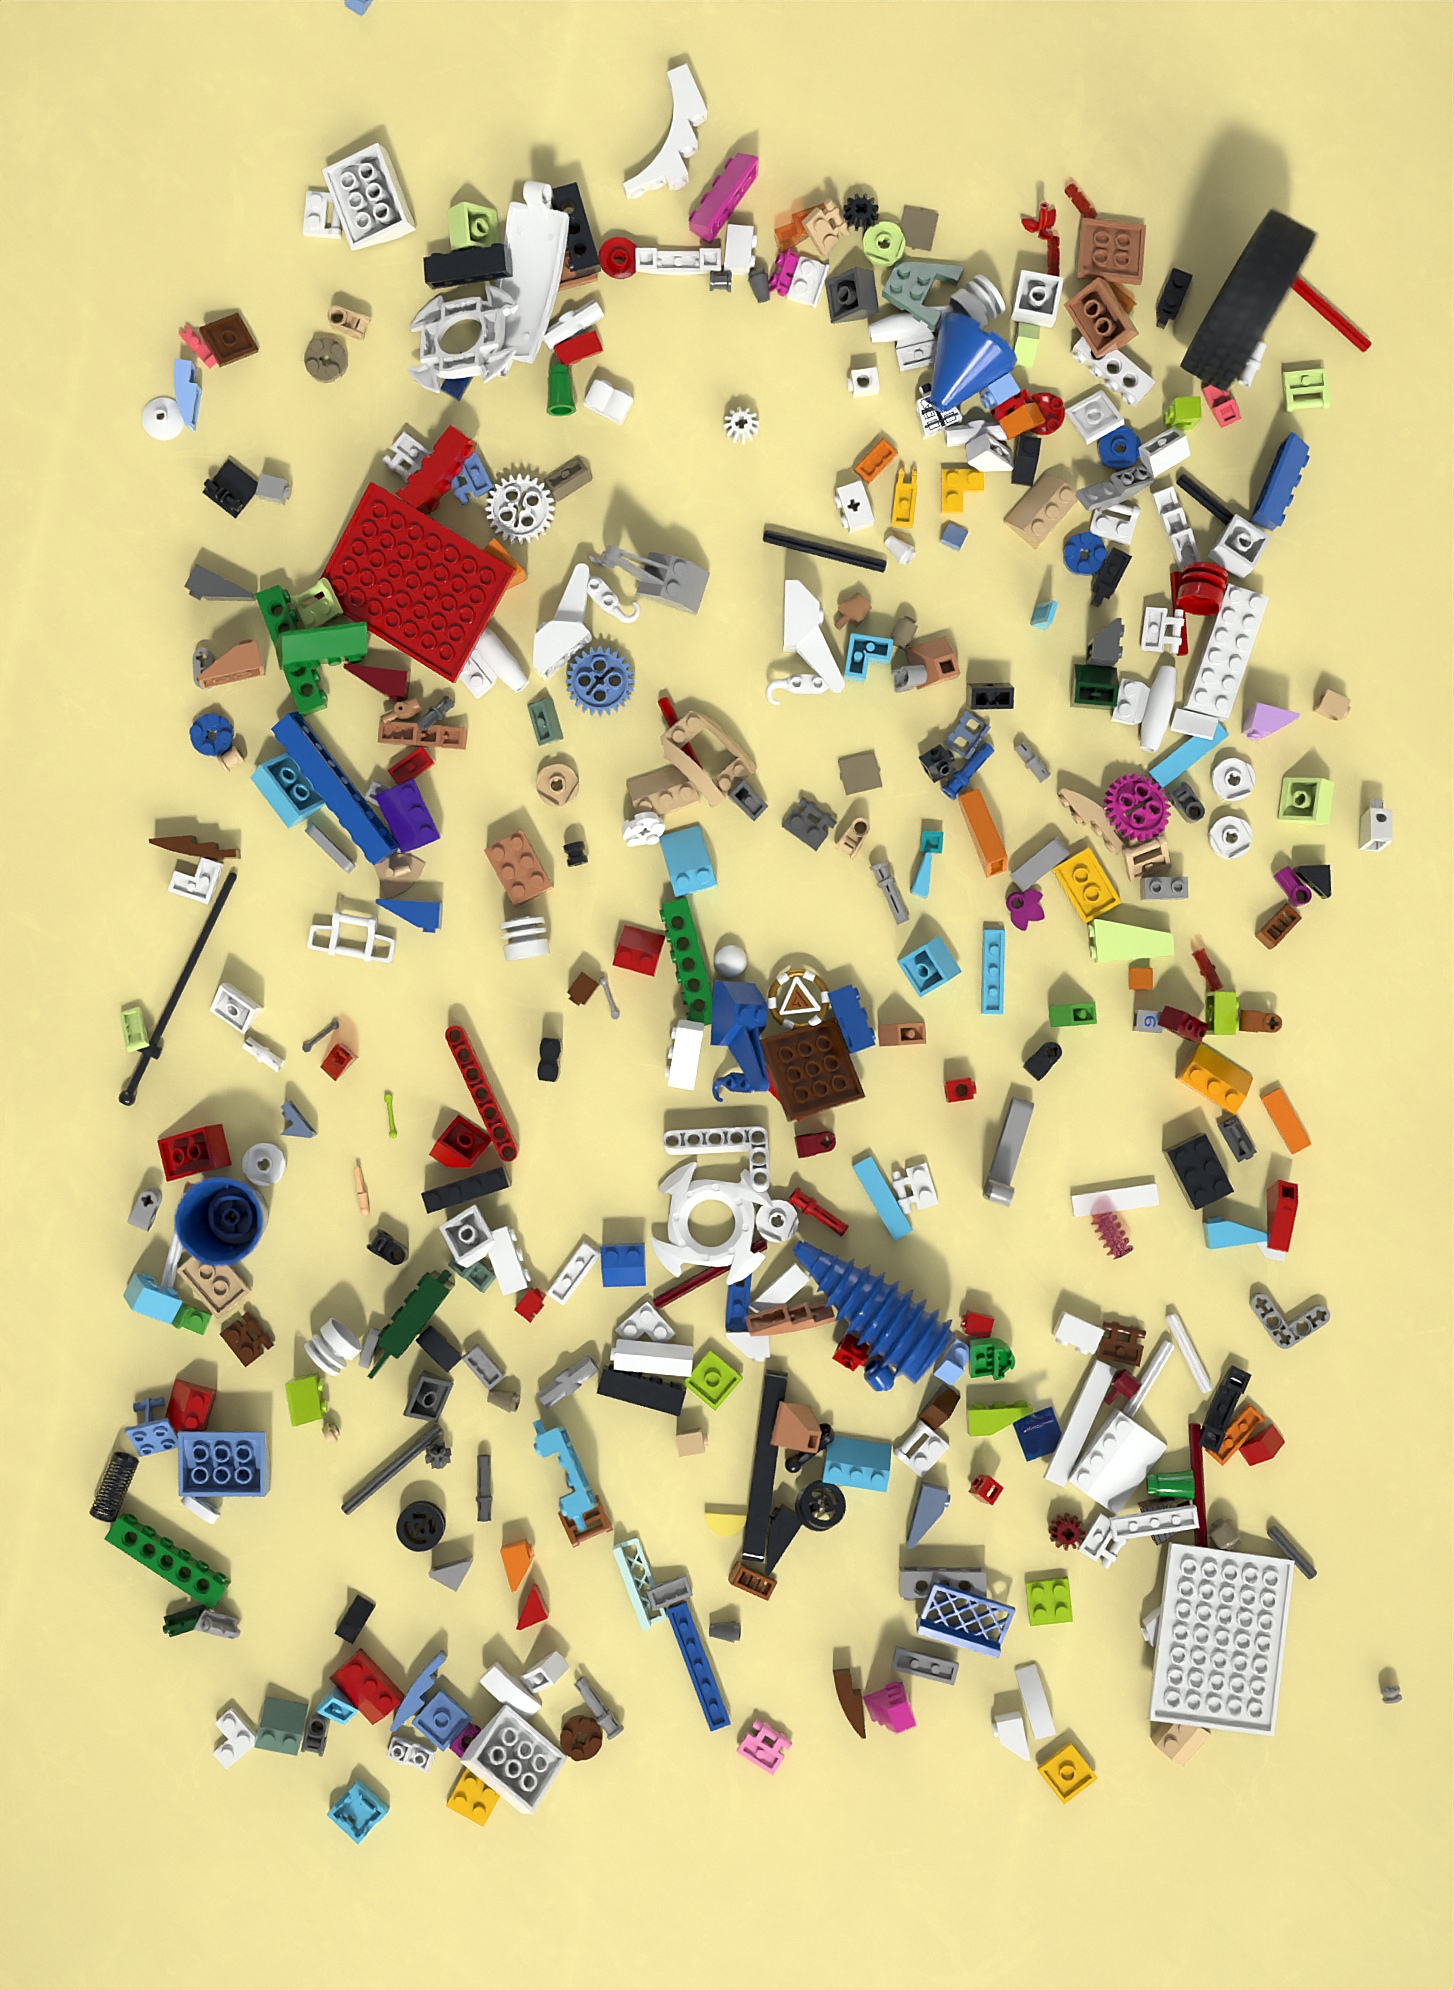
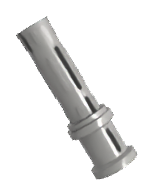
(889, 880)
(604, 1715)

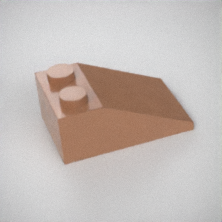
(237, 664)

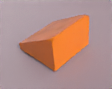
(1141, 978)

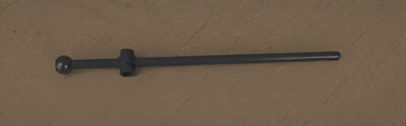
(127, 1096)

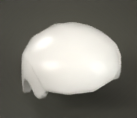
(730, 961)

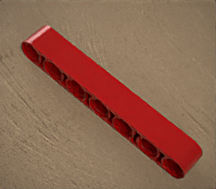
(489, 1101)

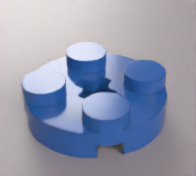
(1125, 459)
(1084, 566)
(200, 730)

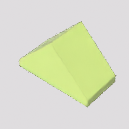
(1026, 344)

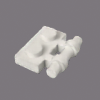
(407, 450)
(1155, 630)
(921, 1187)
(1097, 1539)

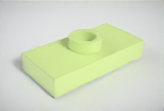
(134, 1029)

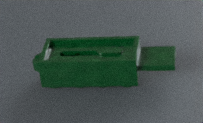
(412, 1318)

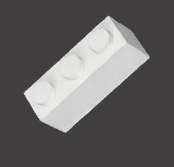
(684, 1054)
(507, 1261)

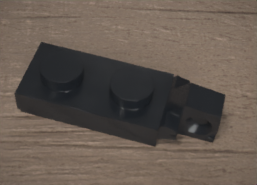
(1172, 296)
(1110, 575)

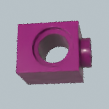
(458, 1745)

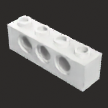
(1114, 381)

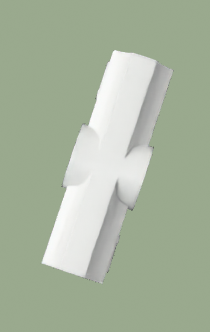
(572, 324)
(965, 434)

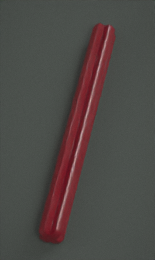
(700, 1279)
(1196, 1461)

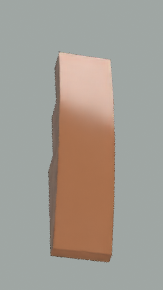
(411, 735)
(791, 1319)

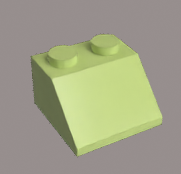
(472, 226)
(1306, 800)

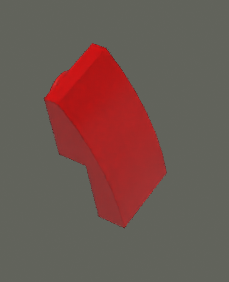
(578, 348)

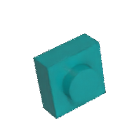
(931, 842)

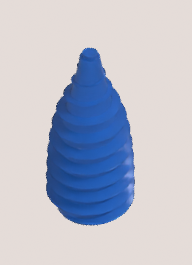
(879, 1312)

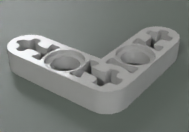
(1289, 1328)

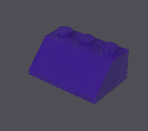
(407, 816)

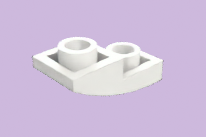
(412, 1753)

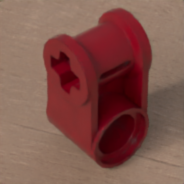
(809, 1144)

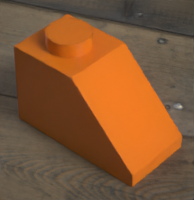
(516, 1560)

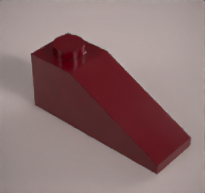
(388, 682)

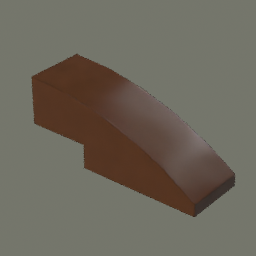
(850, 1700)

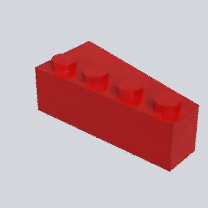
(438, 470)

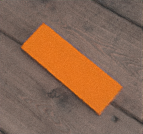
(1285, 1121)
(1237, 1433)

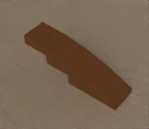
(189, 846)

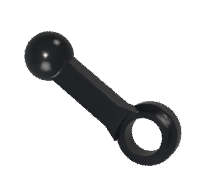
(794, 1463)

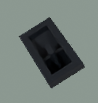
(1316, 877)

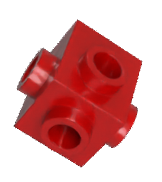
(849, 1353)

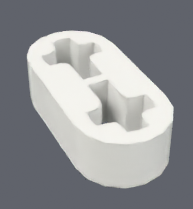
(201, 1508)

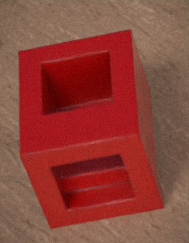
(531, 1303)
(982, 1485)

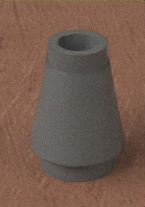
(759, 284)
(726, 1631)

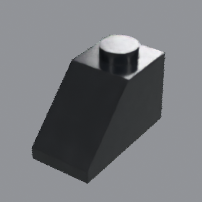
(1026, 460)

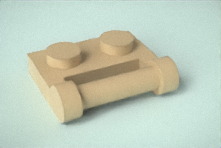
(1149, 863)

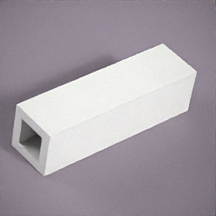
(652, 1357)

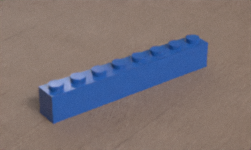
(335, 788)

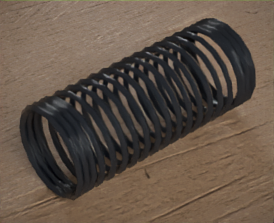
(123, 1462)

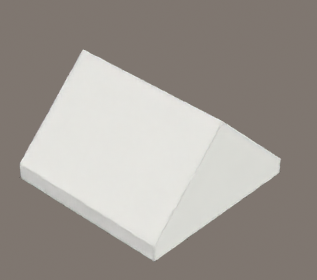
(235, 1008)

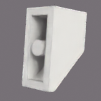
(989, 454)
(751, 1346)
(545, 1672)
(1011, 1733)

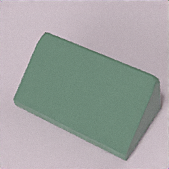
(545, 721)

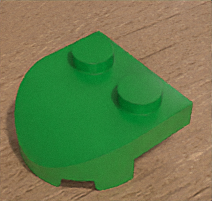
(990, 1357)

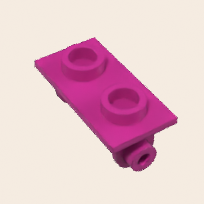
(786, 263)

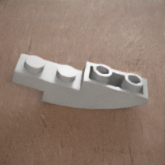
(1116, 489)

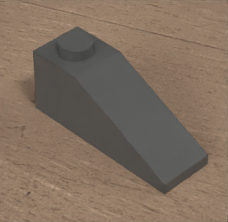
(213, 587)

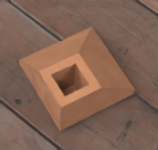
(938, 660)
(796, 1428)

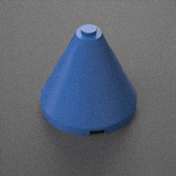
(966, 361)

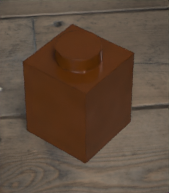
(582, 989)

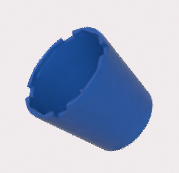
(208, 1229)

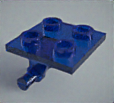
(1038, 1433)

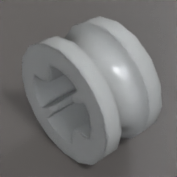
(1391, 1694)

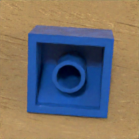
(623, 1264)

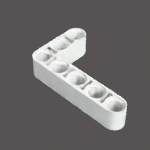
(725, 1145)

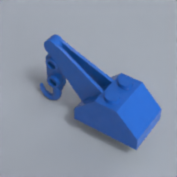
(737, 1022)

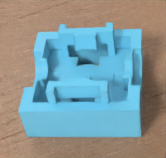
(354, 1804)

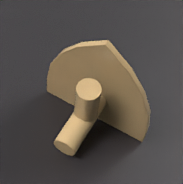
(398, 874)

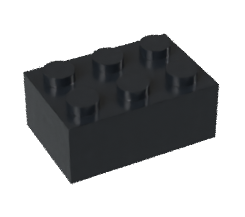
(1198, 1171)

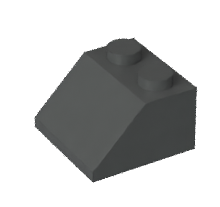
(852, 295)

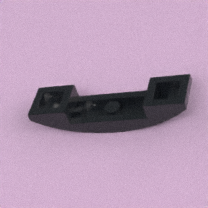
(1222, 1408)

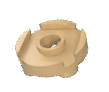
(554, 773)

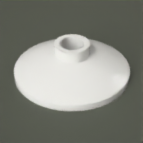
(169, 426)

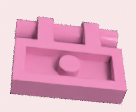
(759, 1751)

